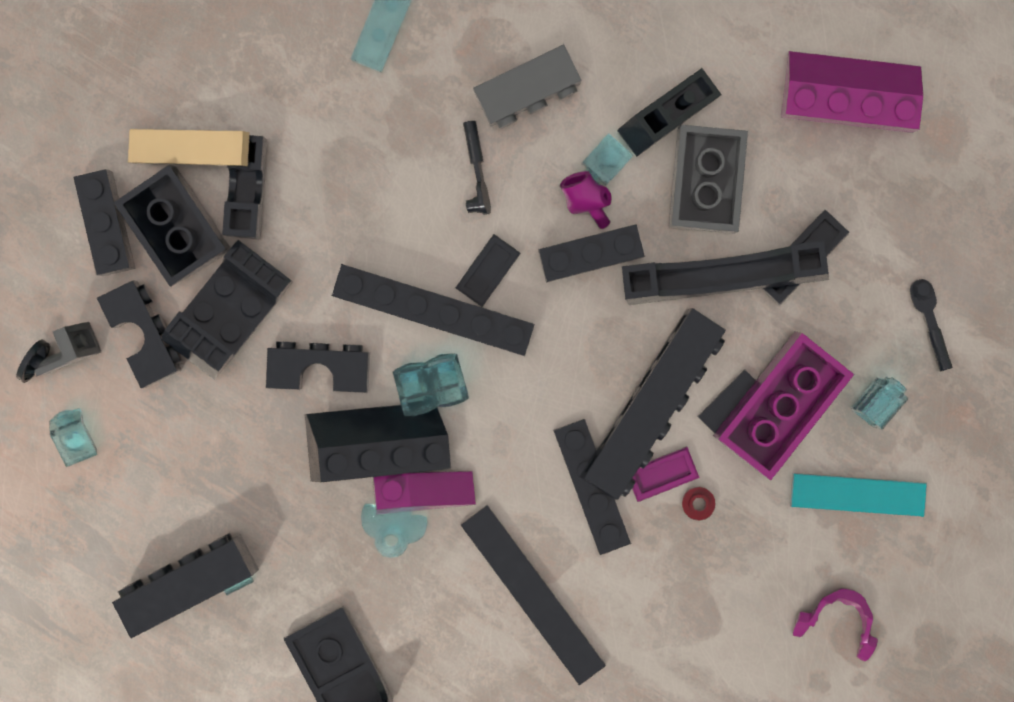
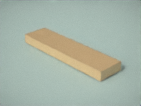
(188, 147)

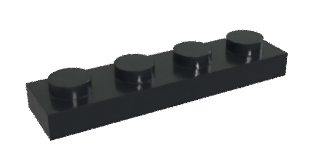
(598, 508)

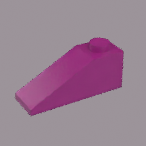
(423, 491)

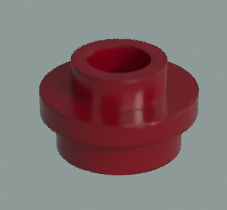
(690, 496)

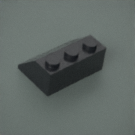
(172, 225)

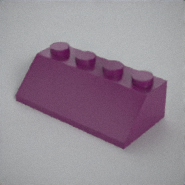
(853, 92)

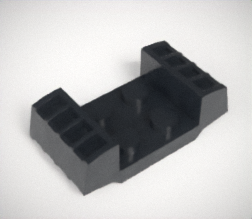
(226, 310)

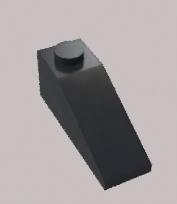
(669, 112)

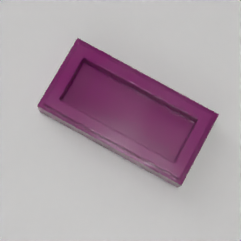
(664, 474)

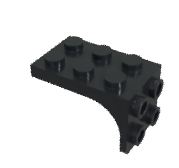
(336, 661)

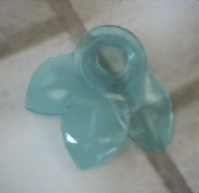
(401, 525)

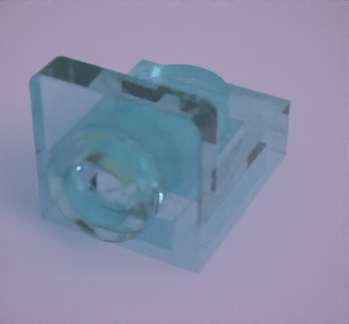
(606, 160)
(71, 437)

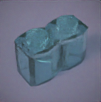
(430, 384)
(880, 402)

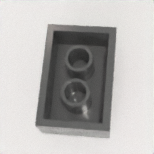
(708, 179)

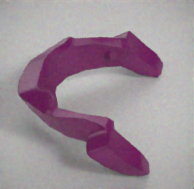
(849, 597)

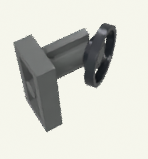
(75, 344)

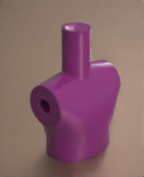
(586, 195)

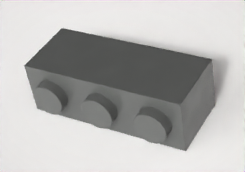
(528, 87)

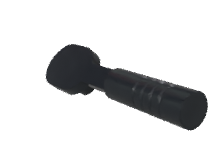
(481, 202)
(924, 302)

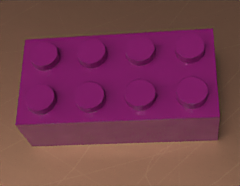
(783, 405)

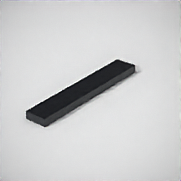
(533, 595)

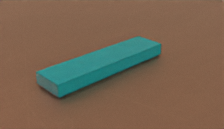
(858, 494)

